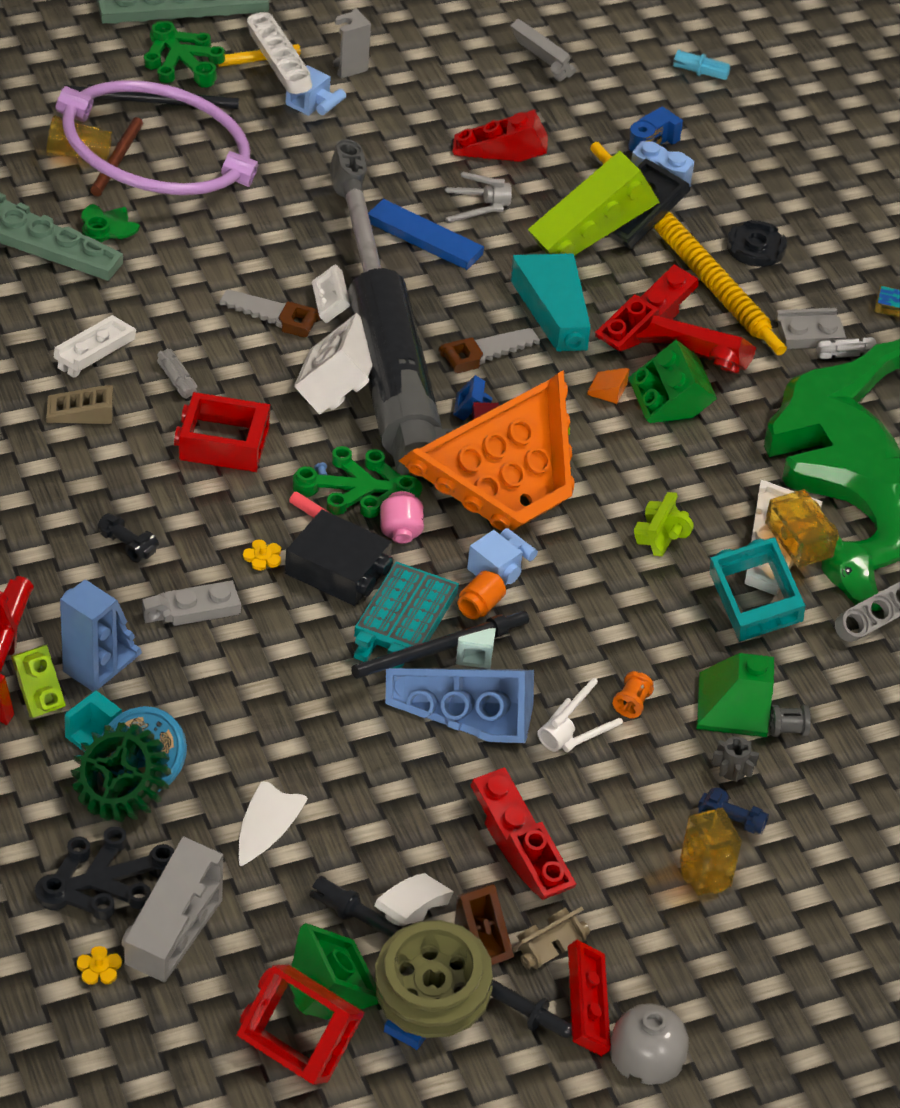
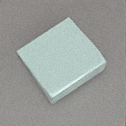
(476, 649)

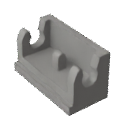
(354, 44)

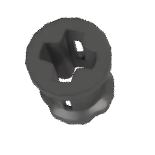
(790, 720)

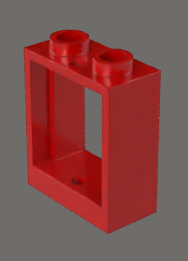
(221, 450)
(332, 1042)

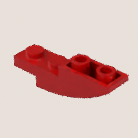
(637, 313)
(520, 837)

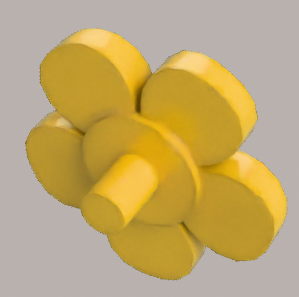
(261, 554)
(99, 966)

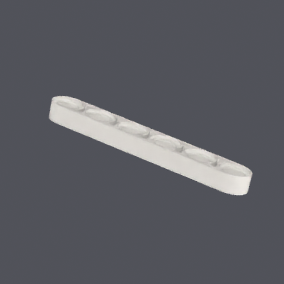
(279, 53)

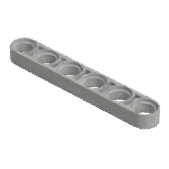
(863, 614)

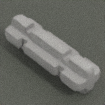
(844, 347)
(176, 373)

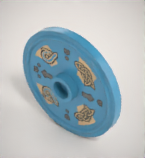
(165, 729)

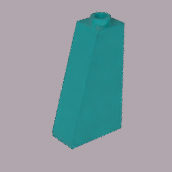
(554, 297)

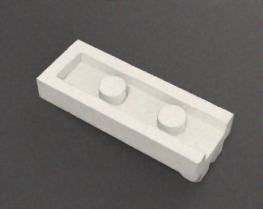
(93, 345)

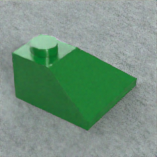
(736, 695)
(336, 965)

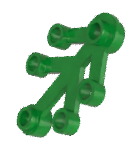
(164, 35)
(360, 484)

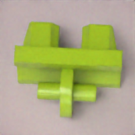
(663, 524)
(38, 681)

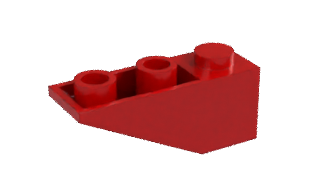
(507, 139)

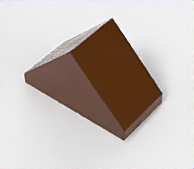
(482, 916)

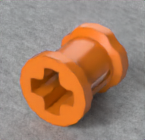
(633, 694)

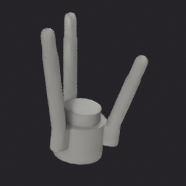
(497, 194)

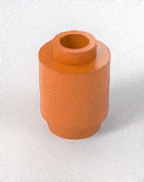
(481, 595)

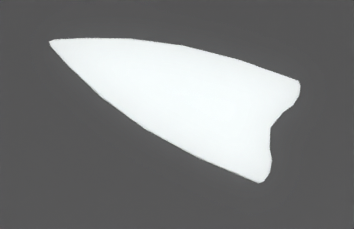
(267, 820)

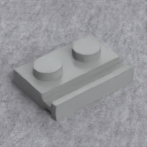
(808, 326)

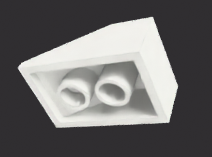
(335, 366)

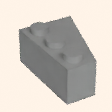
(175, 910)

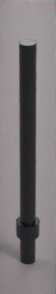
(219, 101)
(500, 622)

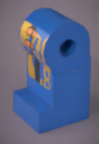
(656, 127)

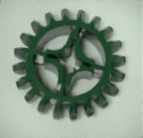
(127, 744)

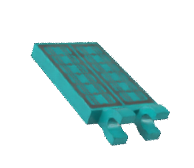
(403, 611)

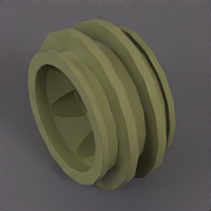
(434, 1006)

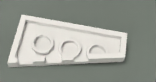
(762, 576)

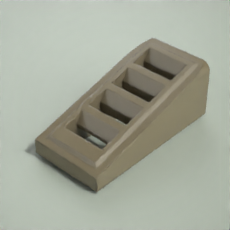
(91, 406)

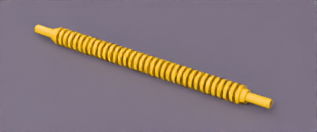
(711, 273)

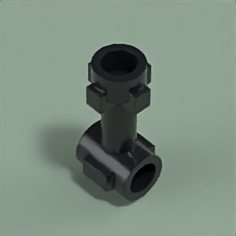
(137, 546)

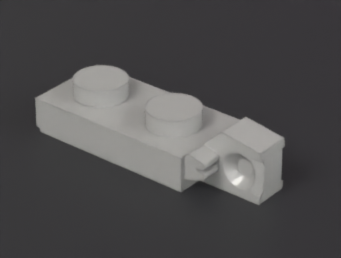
(193, 604)

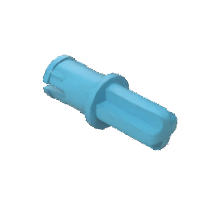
(701, 65)

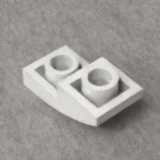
(412, 898)

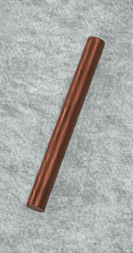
(118, 154)

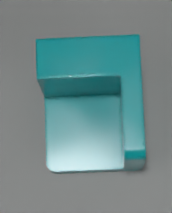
(88, 717)

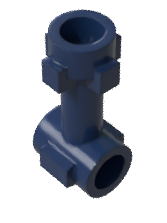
(716, 798)

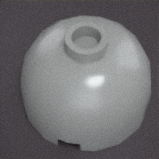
(649, 1044)

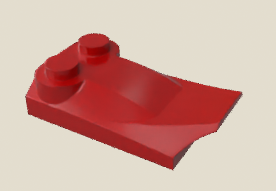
(724, 349)

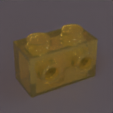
(801, 528)
(710, 852)

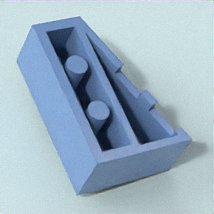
(94, 636)

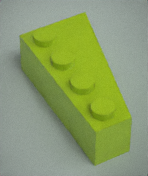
(595, 208)

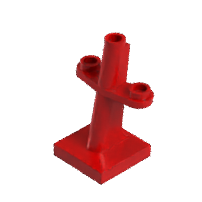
(12, 606)

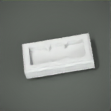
(330, 293)

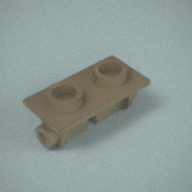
(537, 944)

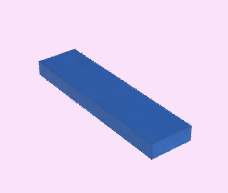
(425, 234)

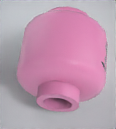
(402, 517)

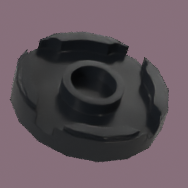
(756, 243)

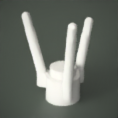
(559, 729)

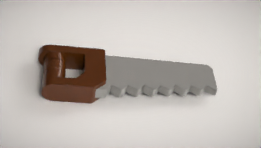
(274, 312)
(486, 348)

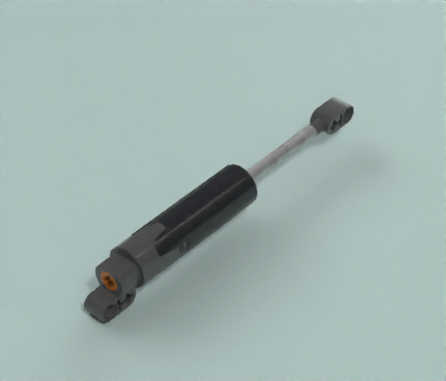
(380, 296)

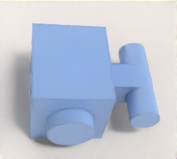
(318, 97)
(500, 555)

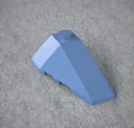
(481, 702)

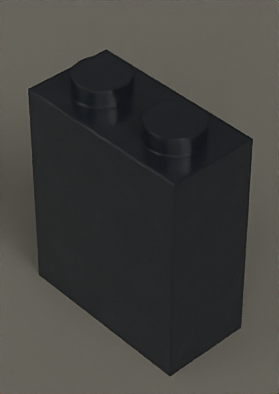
(338, 557)

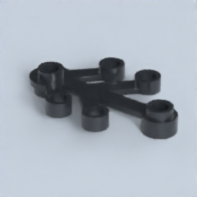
(100, 876)

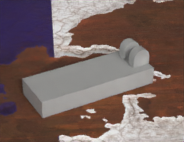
(544, 49)

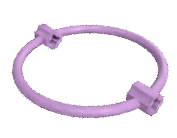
(78, 105)

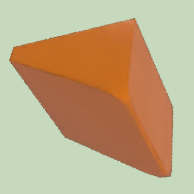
(609, 385)

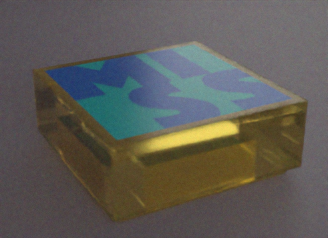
(888, 301)

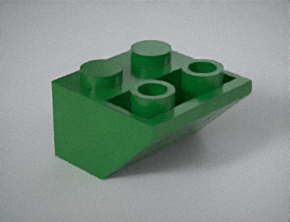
(672, 385)

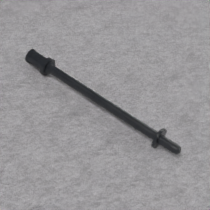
(348, 905)

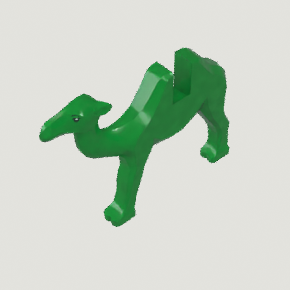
(855, 465)

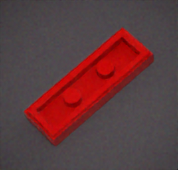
(589, 998)

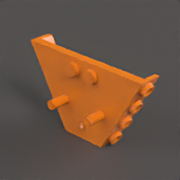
(504, 456)

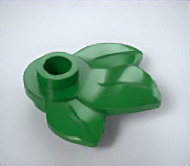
(107, 224)

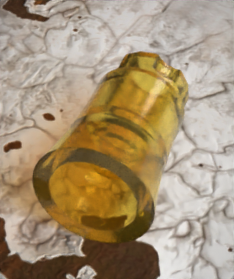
(93, 137)

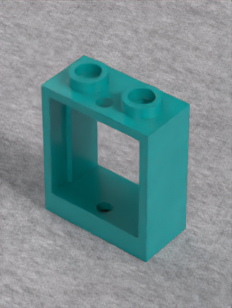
(767, 617)

